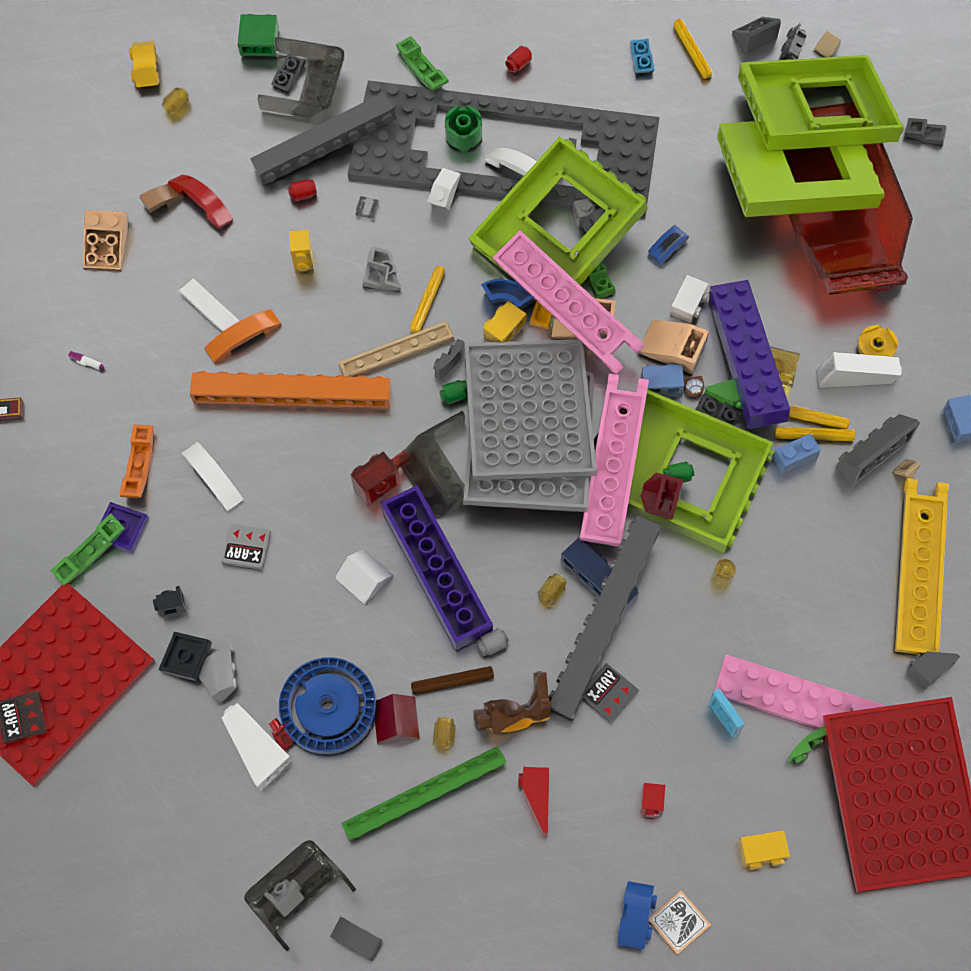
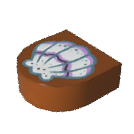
(694, 386)

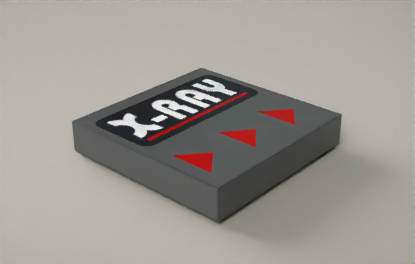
(609, 692)

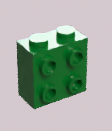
(257, 35)

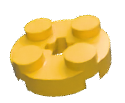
(875, 333)

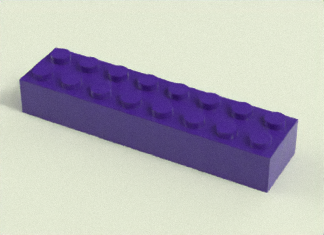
(749, 354)
(437, 567)

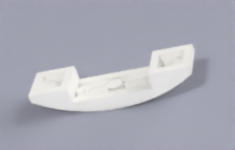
(510, 158)
(213, 476)

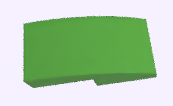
(601, 282)
(803, 748)

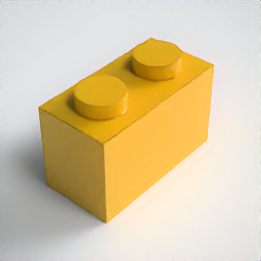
(301, 250)
(505, 323)
(764, 849)

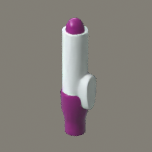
(84, 360)

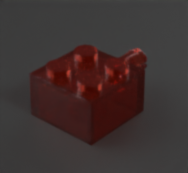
(378, 476)

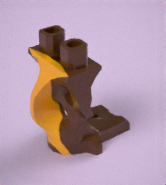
(509, 716)

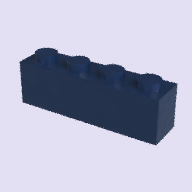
(590, 567)

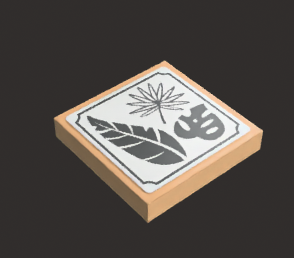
(679, 922)

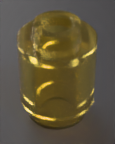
(175, 100)
(724, 572)
(552, 589)
(444, 733)

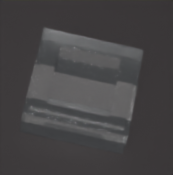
(367, 207)

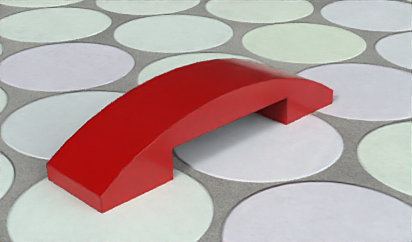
(204, 197)

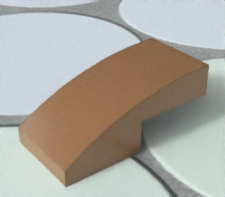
(159, 196)

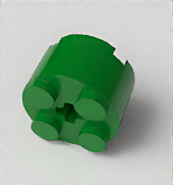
(463, 127)

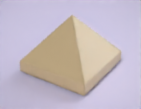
(907, 468)

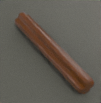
(452, 680)

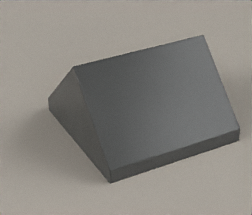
(757, 32)

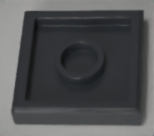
(185, 656)

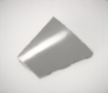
(380, 271)
(218, 674)

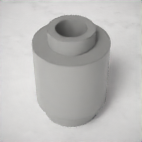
(492, 642)

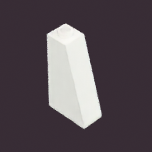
(858, 370)
(257, 749)

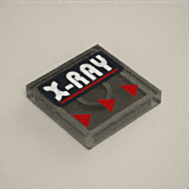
(21, 717)

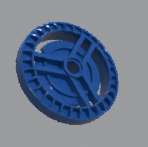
(327, 721)

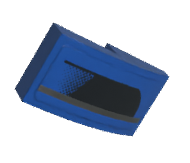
(668, 243)

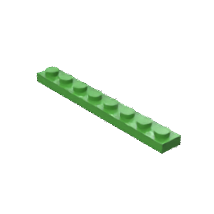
(422, 793)

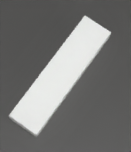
(208, 305)

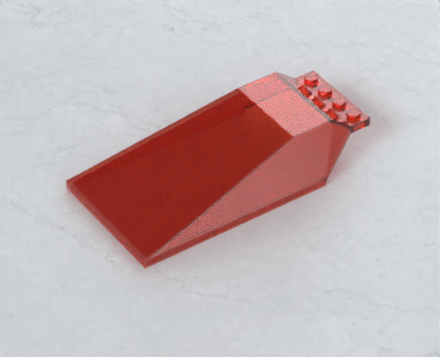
(854, 246)

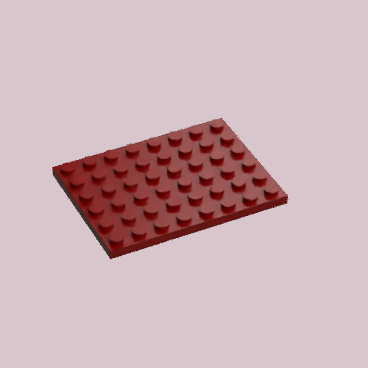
(77, 667)
(902, 792)

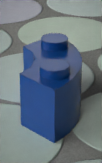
(506, 290)
(634, 922)

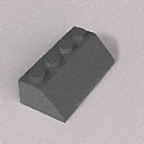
(877, 448)

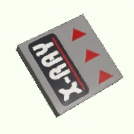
(246, 546)

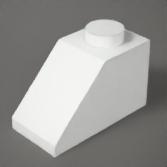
(444, 189)

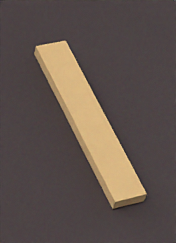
(397, 350)

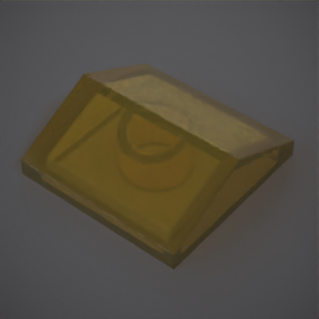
(786, 364)

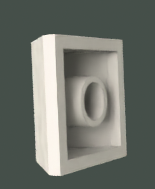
(363, 576)

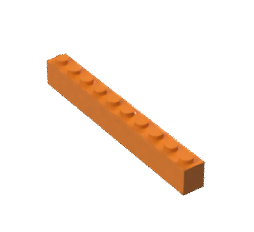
(290, 389)

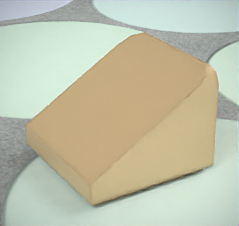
(827, 44)

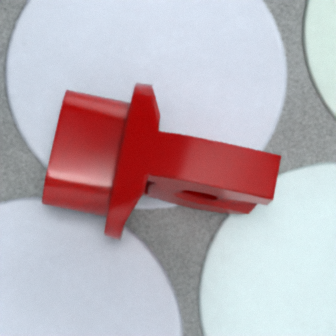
(280, 734)

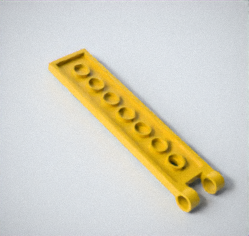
(921, 570)

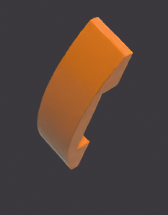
(240, 333)
(139, 461)

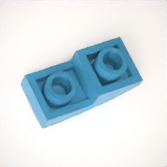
(641, 56)

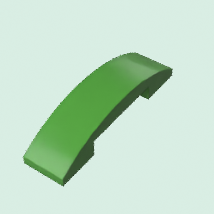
(420, 64)
(89, 550)

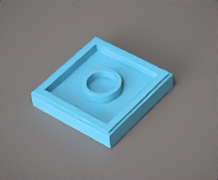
(726, 713)

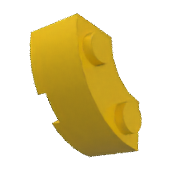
(144, 63)

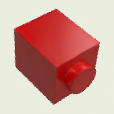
(652, 799)

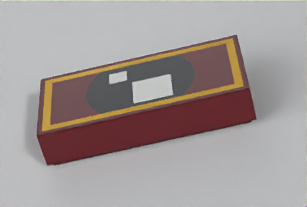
(11, 408)

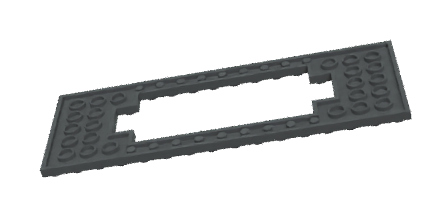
(386, 154)

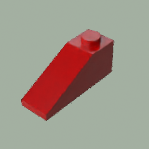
(536, 793)

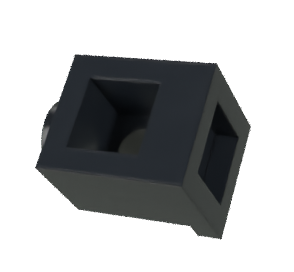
(170, 602)

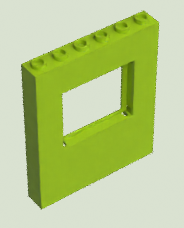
(784, 114)
(587, 176)
(767, 185)
(661, 430)

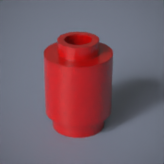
(518, 59)
(302, 190)

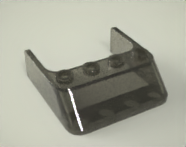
(319, 83)
(432, 469)
(305, 865)

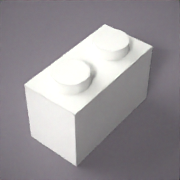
(689, 299)

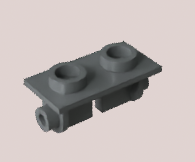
(795, 37)

